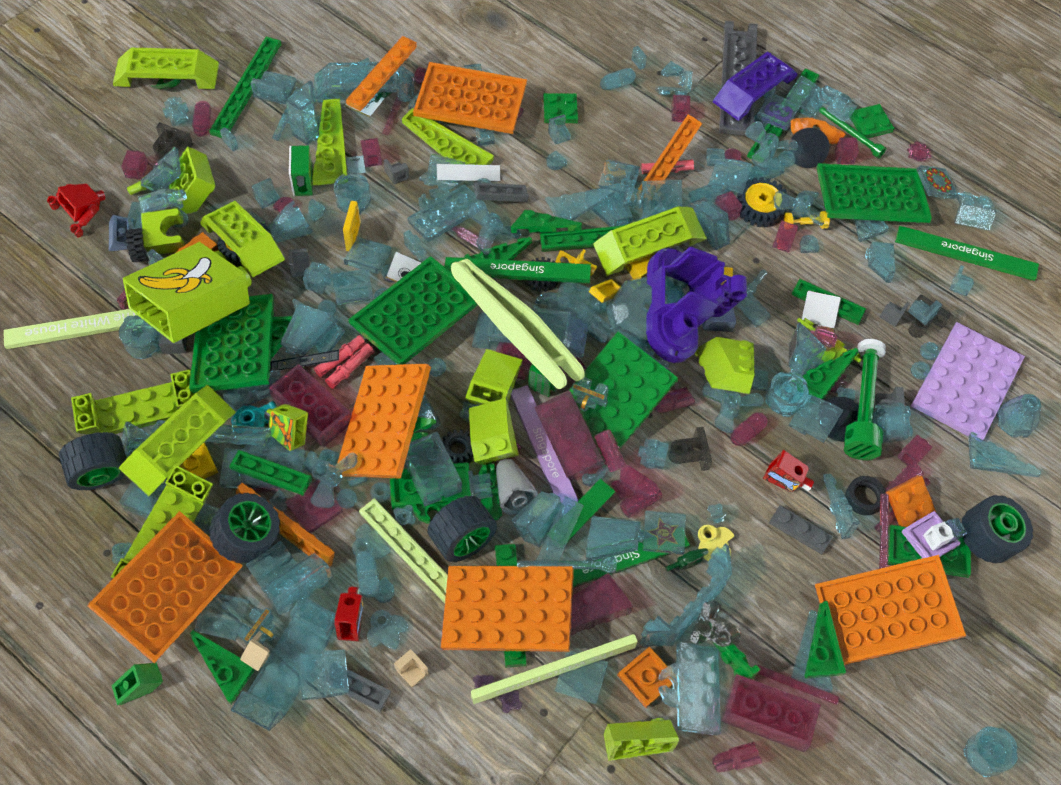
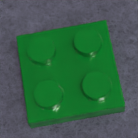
(559, 104)
(871, 121)

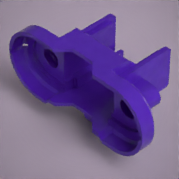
(675, 325)

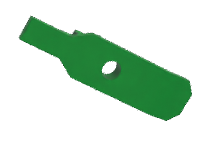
(491, 503)

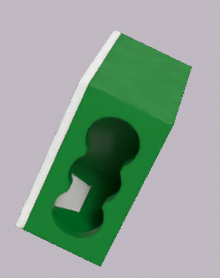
(301, 170)

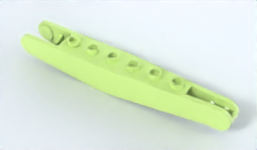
(519, 324)

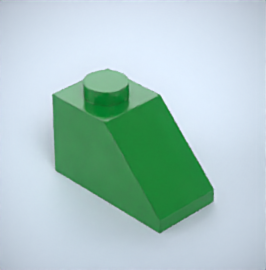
(137, 682)

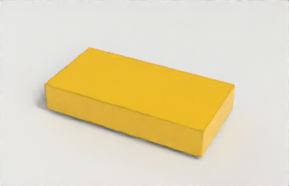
(605, 290)

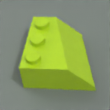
(195, 179)
(728, 363)
(639, 738)

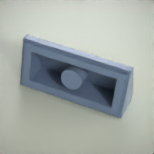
(117, 233)

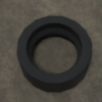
(871, 483)

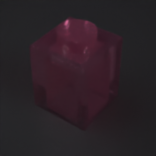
(680, 107)
(846, 150)
(371, 152)
(134, 164)
(730, 204)
(785, 236)
(915, 451)

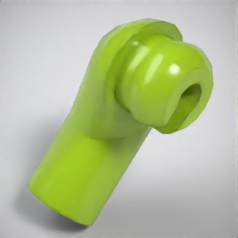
(135, 188)

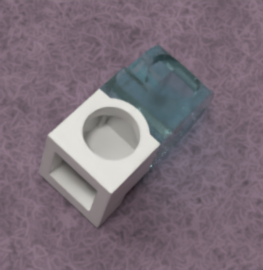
(944, 533)

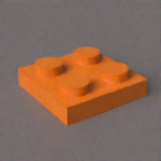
(910, 501)
(642, 677)

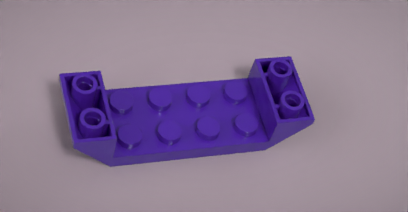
(752, 83)

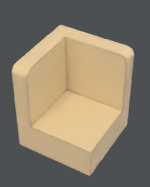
(255, 653)
(411, 668)

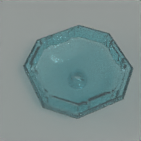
(628, 310)

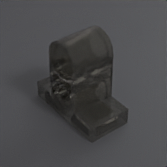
(168, 139)
(918, 329)
(688, 453)
(720, 627)

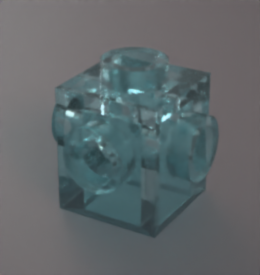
(175, 110)
(317, 277)
(653, 454)

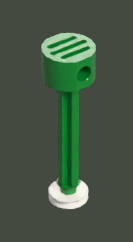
(864, 438)

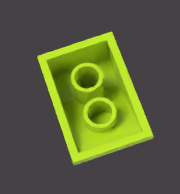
(492, 432)

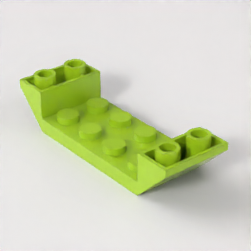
(166, 64)
(244, 237)
(648, 237)
(138, 407)
(176, 439)
(182, 493)

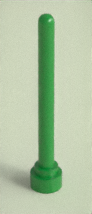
(876, 149)

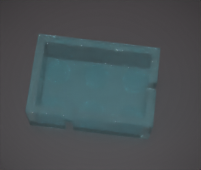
(432, 469)

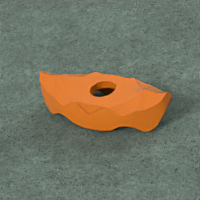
(832, 133)

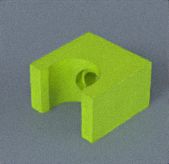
(155, 227)

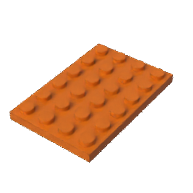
(470, 97)
(384, 419)
(164, 587)
(508, 608)
(892, 609)

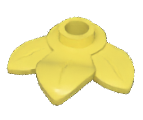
(718, 538)

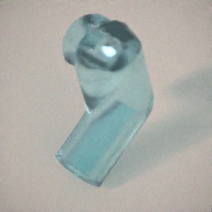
(591, 479)

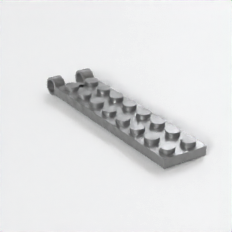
(738, 52)

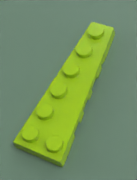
(446, 142)
(330, 151)

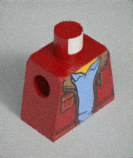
(788, 473)
(349, 615)

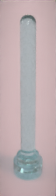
(607, 564)

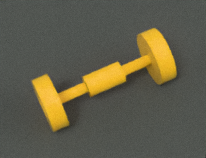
(788, 217)

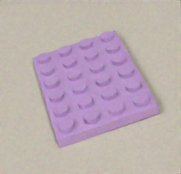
(968, 381)

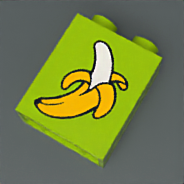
(187, 291)

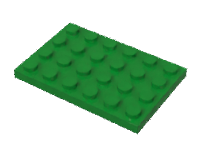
(873, 193)
(413, 311)
(235, 348)
(634, 386)

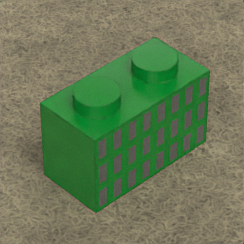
(539, 382)

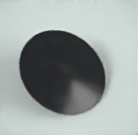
(812, 147)
(848, 416)

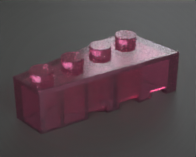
(598, 604)

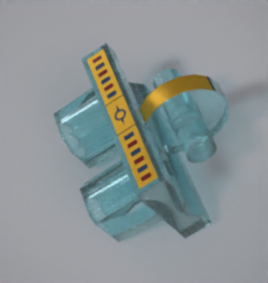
(589, 397)
(262, 623)

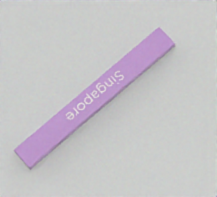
(541, 444)

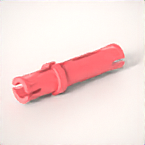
(687, 165)
(346, 351)
(344, 371)

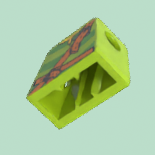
(288, 425)

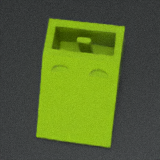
(493, 378)

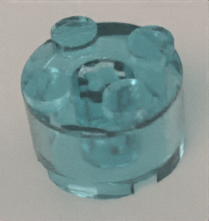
(352, 188)
(139, 337)
(786, 393)
(894, 421)
(990, 763)

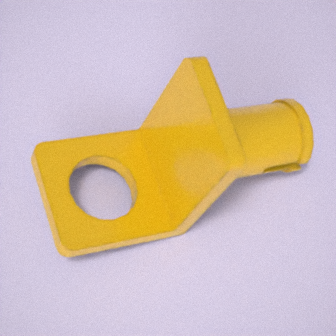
(579, 260)

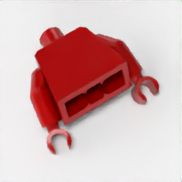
(79, 203)

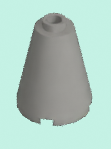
(513, 487)

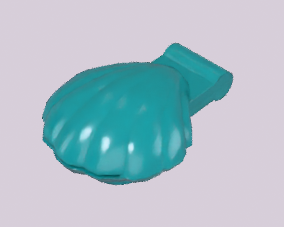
(252, 415)

